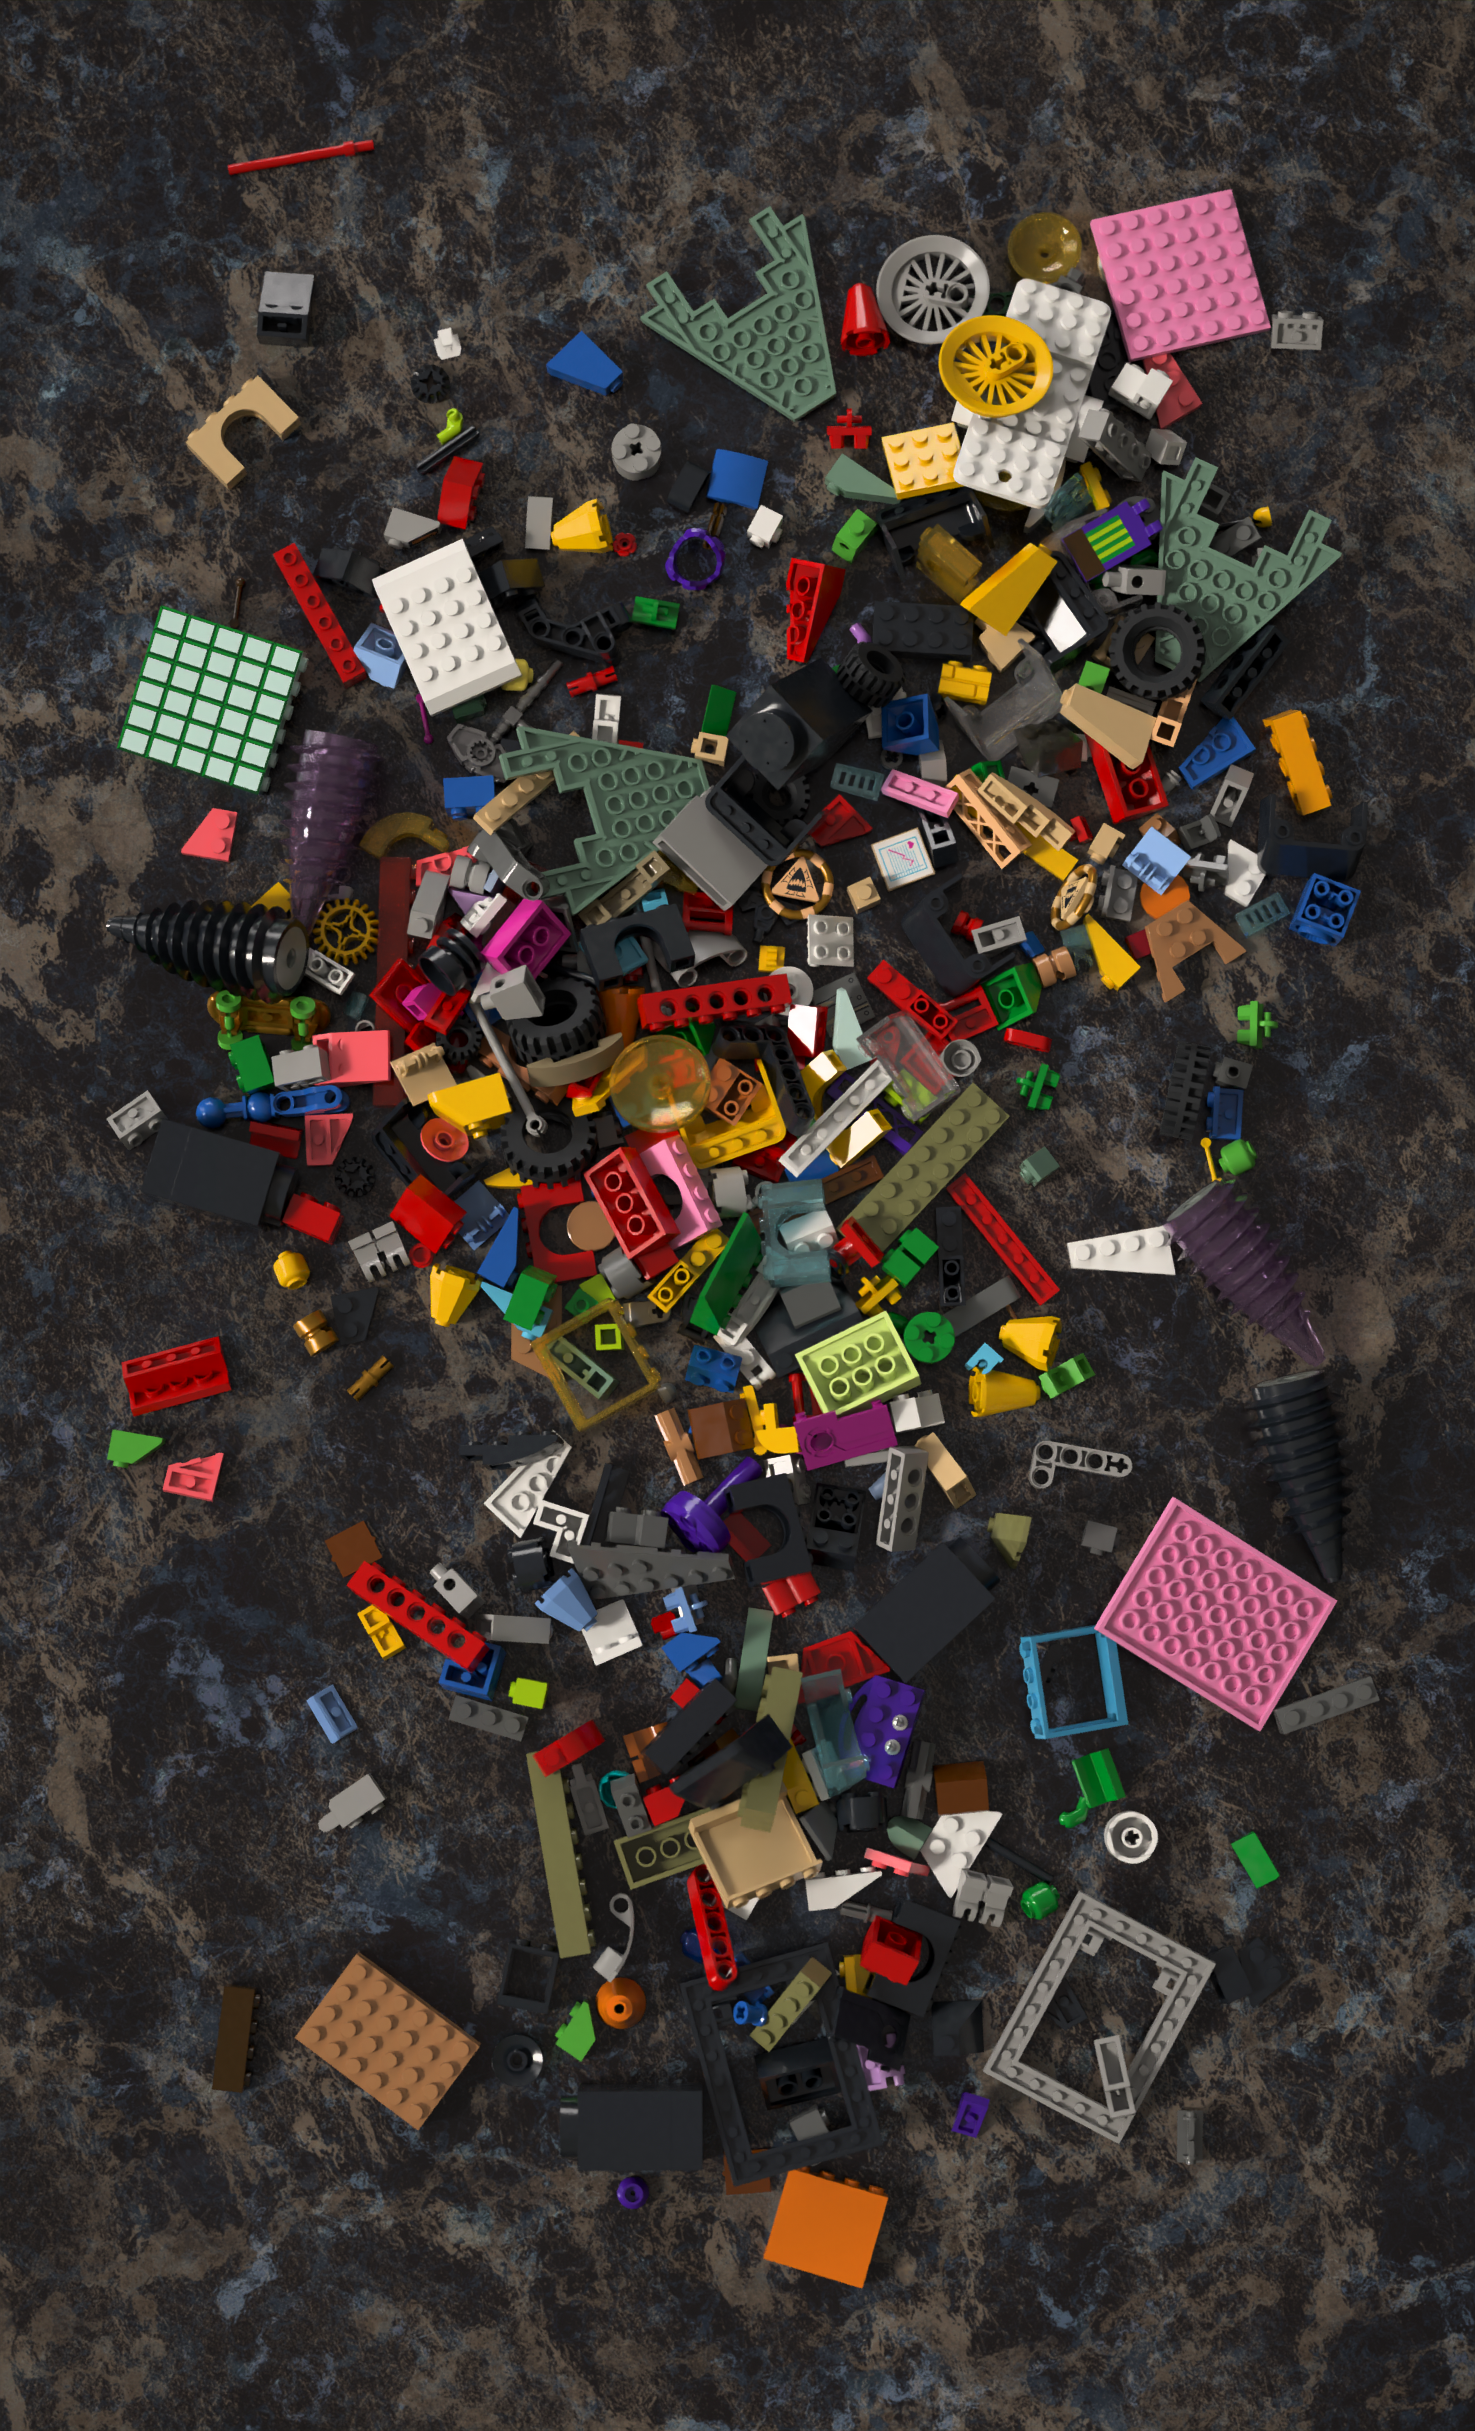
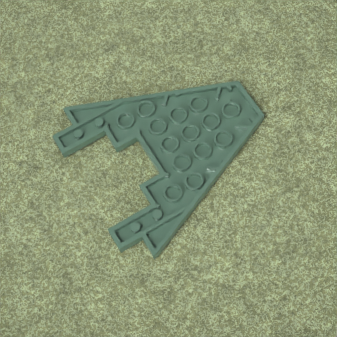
(773, 344)
(1216, 590)
(629, 798)

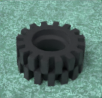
(461, 1053)

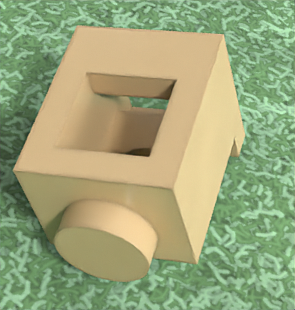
(719, 744)
(1105, 844)

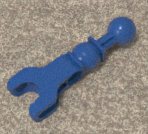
(263, 1106)

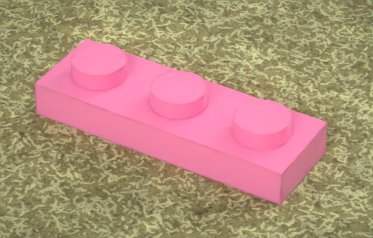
(920, 793)

